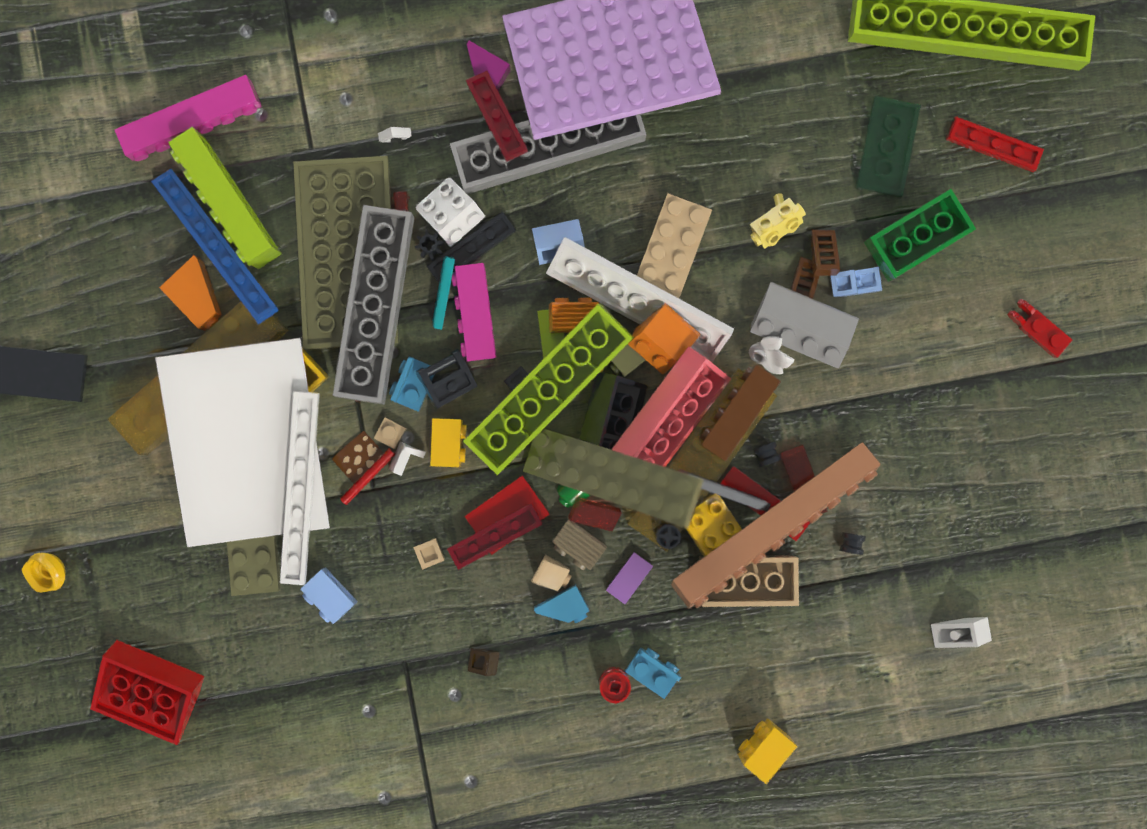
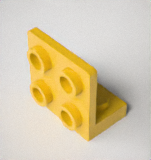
(712, 524)

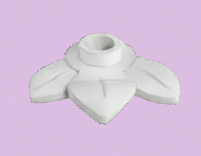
(769, 355)

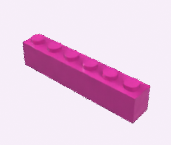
(201, 111)

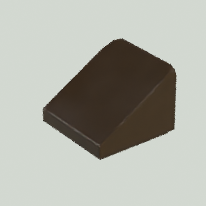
(483, 662)

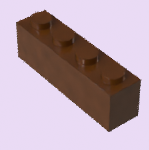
(739, 412)

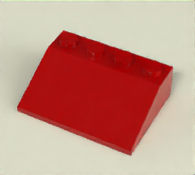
(146, 691)

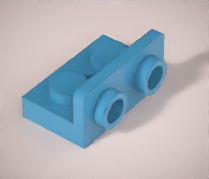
(409, 389)
(652, 672)

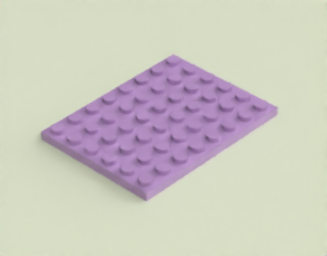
(607, 60)

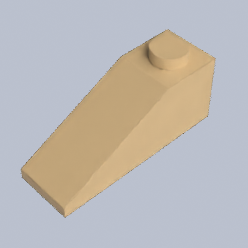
(551, 574)

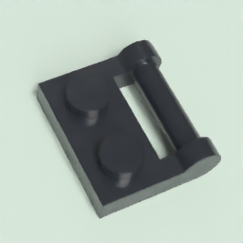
(449, 386)

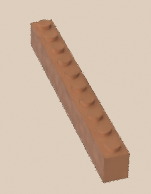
(775, 525)

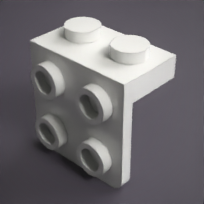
(450, 211)

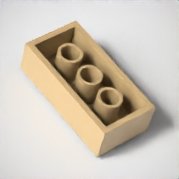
(674, 244)
(765, 584)

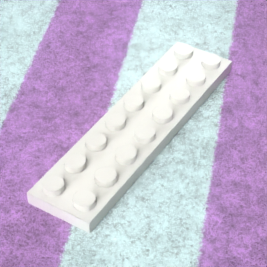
(631, 294)

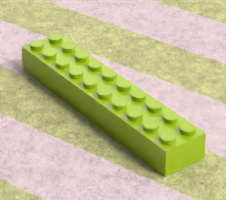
(976, 30)

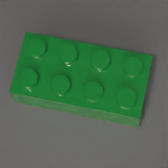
(919, 235)

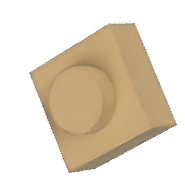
(390, 433)
(429, 553)

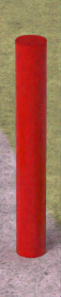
(367, 476)

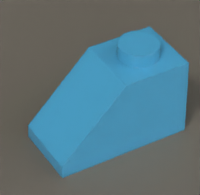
(564, 606)

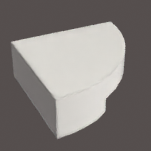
(394, 132)

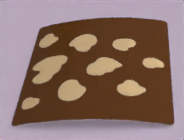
(358, 456)

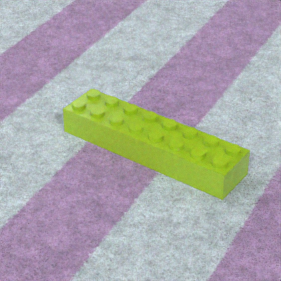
(548, 389)

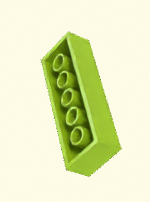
(224, 198)

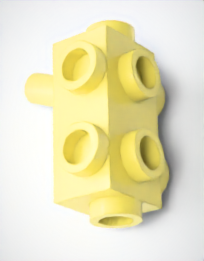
(777, 222)

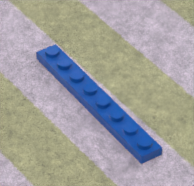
(215, 246)

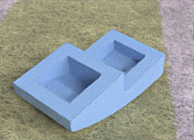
(856, 282)

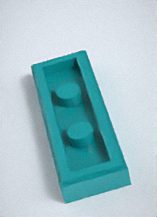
(443, 292)

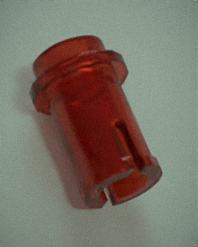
(401, 201)

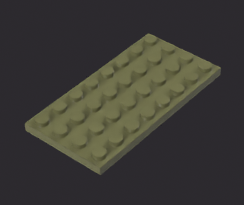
(328, 225)

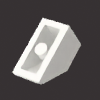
(961, 632)

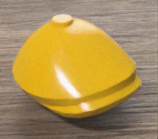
(44, 572)

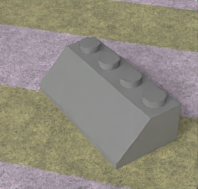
(804, 324)

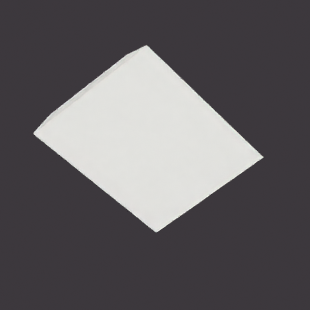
(232, 439)

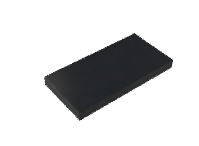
(42, 374)

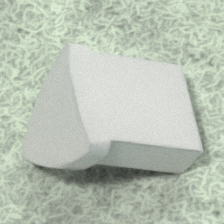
(402, 455)

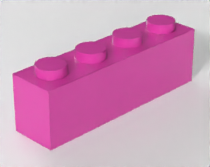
(475, 312)

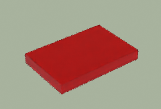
(505, 503)

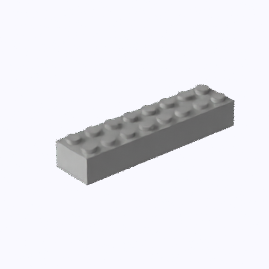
(483, 165)
(373, 304)

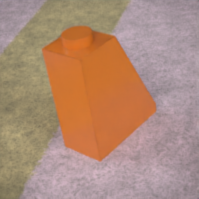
(193, 293)

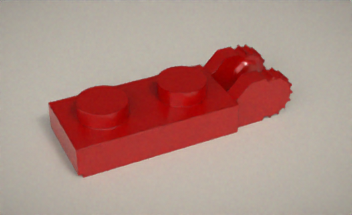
(1040, 329)

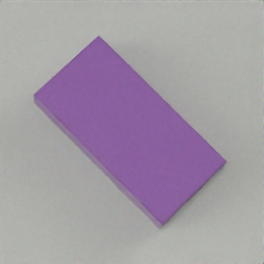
(629, 578)

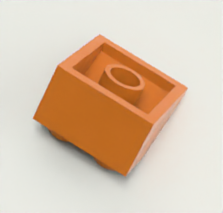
(663, 338)

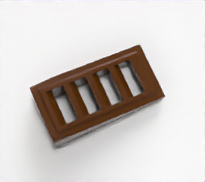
(806, 263)
(824, 269)

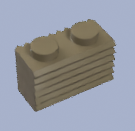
(578, 544)

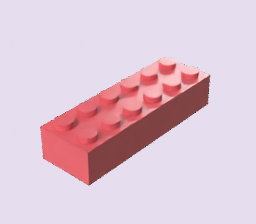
(673, 410)

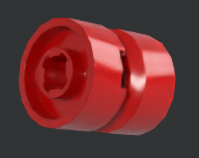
(614, 685)

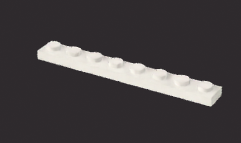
(299, 487)

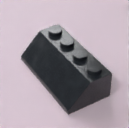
(611, 409)

